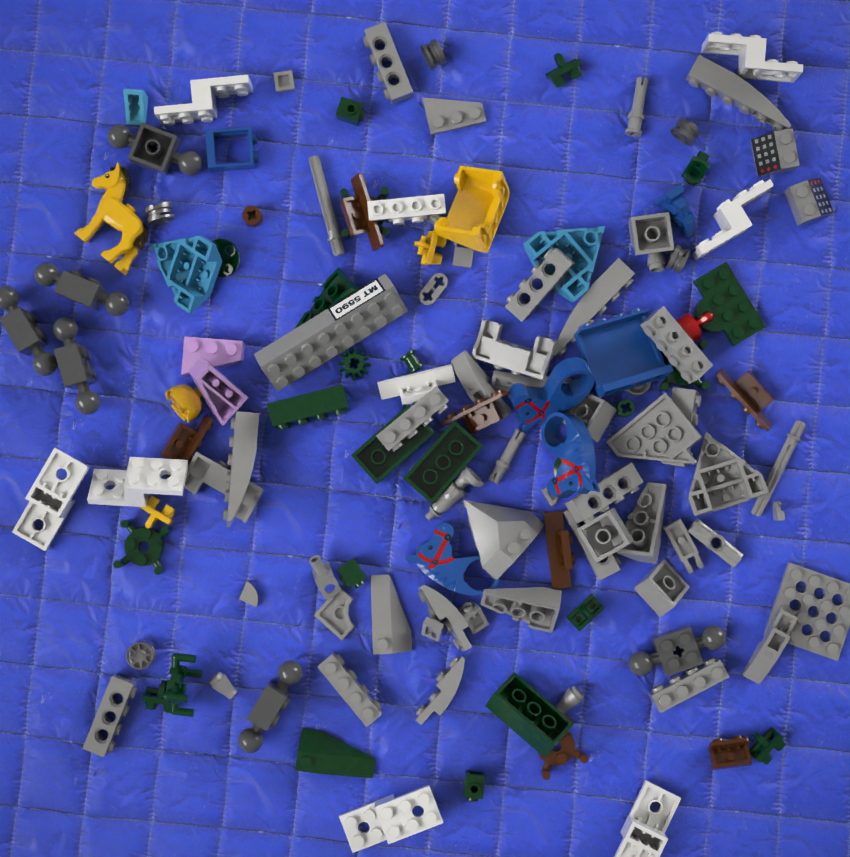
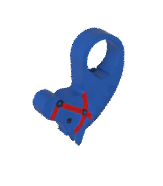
(537, 404)
(576, 454)
(438, 564)

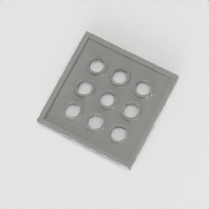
(824, 605)

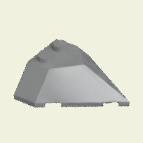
(722, 479)
(500, 534)

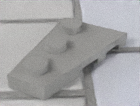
(452, 114)

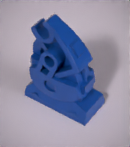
(677, 206)

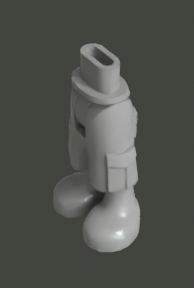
(453, 493)

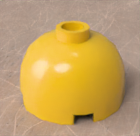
(185, 401)

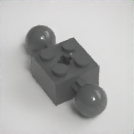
(149, 138)
(83, 291)
(25, 332)
(75, 366)
(712, 637)
(268, 706)

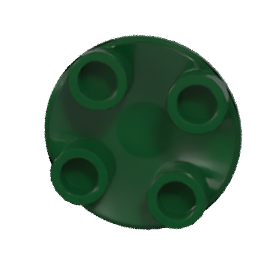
(229, 256)

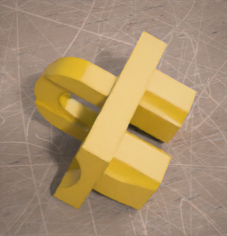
(165, 516)

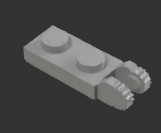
(682, 544)

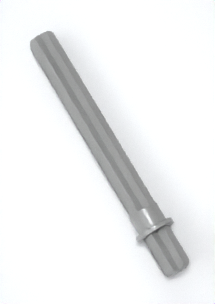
(326, 206)
(779, 466)

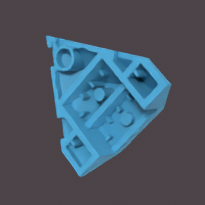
(579, 245)
(189, 269)

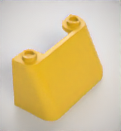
(475, 209)

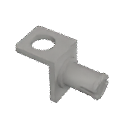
(324, 576)

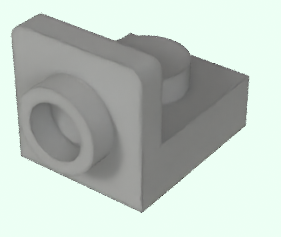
(474, 616)
(432, 629)

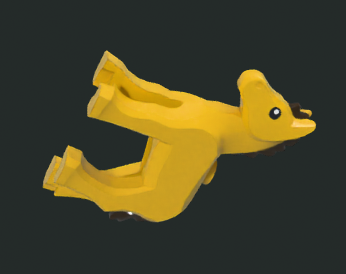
(119, 216)

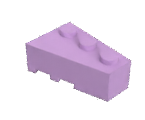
(215, 351)
(218, 391)

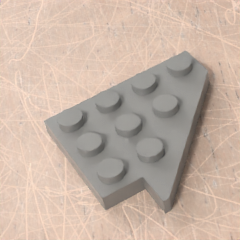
(657, 434)

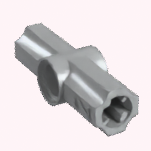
(724, 550)

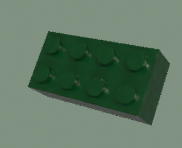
(308, 406)
(379, 461)
(443, 462)
(529, 714)

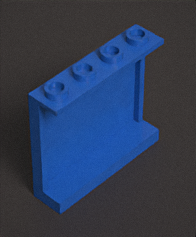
(621, 353)

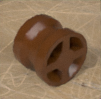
(255, 219)

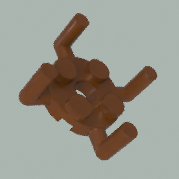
(562, 755)

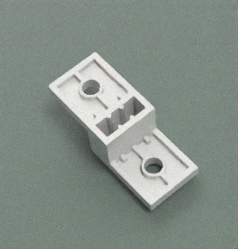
(751, 57)
(204, 100)
(732, 218)
(138, 481)
(50, 499)
(391, 818)
(645, 829)

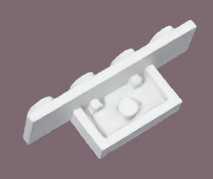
(406, 208)
(416, 385)

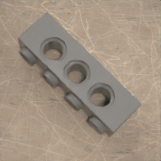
(380, 35)
(562, 265)
(579, 504)
(601, 569)
(94, 742)

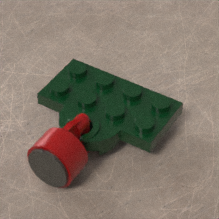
(722, 308)

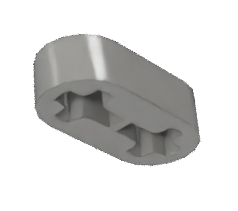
(437, 292)

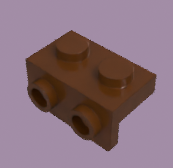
(729, 753)

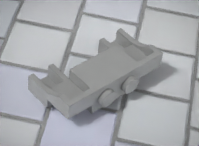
(512, 356)
(214, 474)

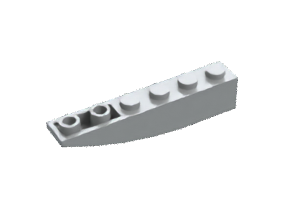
(735, 91)
(594, 302)
(241, 461)

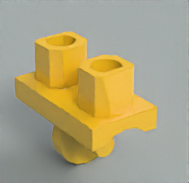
(427, 247)

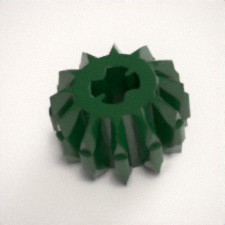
(347, 363)

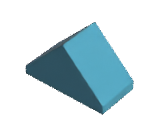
(135, 106)

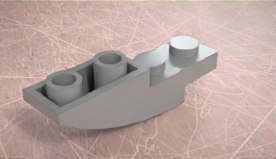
(505, 380)
(476, 381)
(442, 608)
(771, 646)
(448, 684)

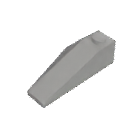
(646, 524)
(532, 605)
(389, 624)

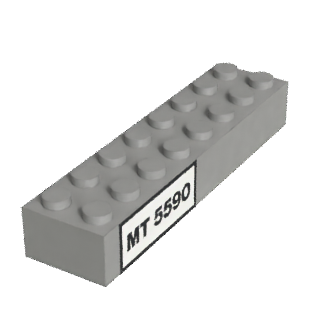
(331, 332)

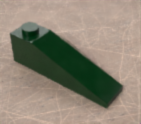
(335, 289)
(331, 756)

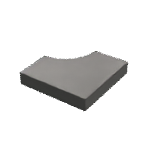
(335, 614)

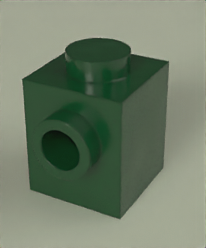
(350, 111)
(352, 574)
(474, 785)

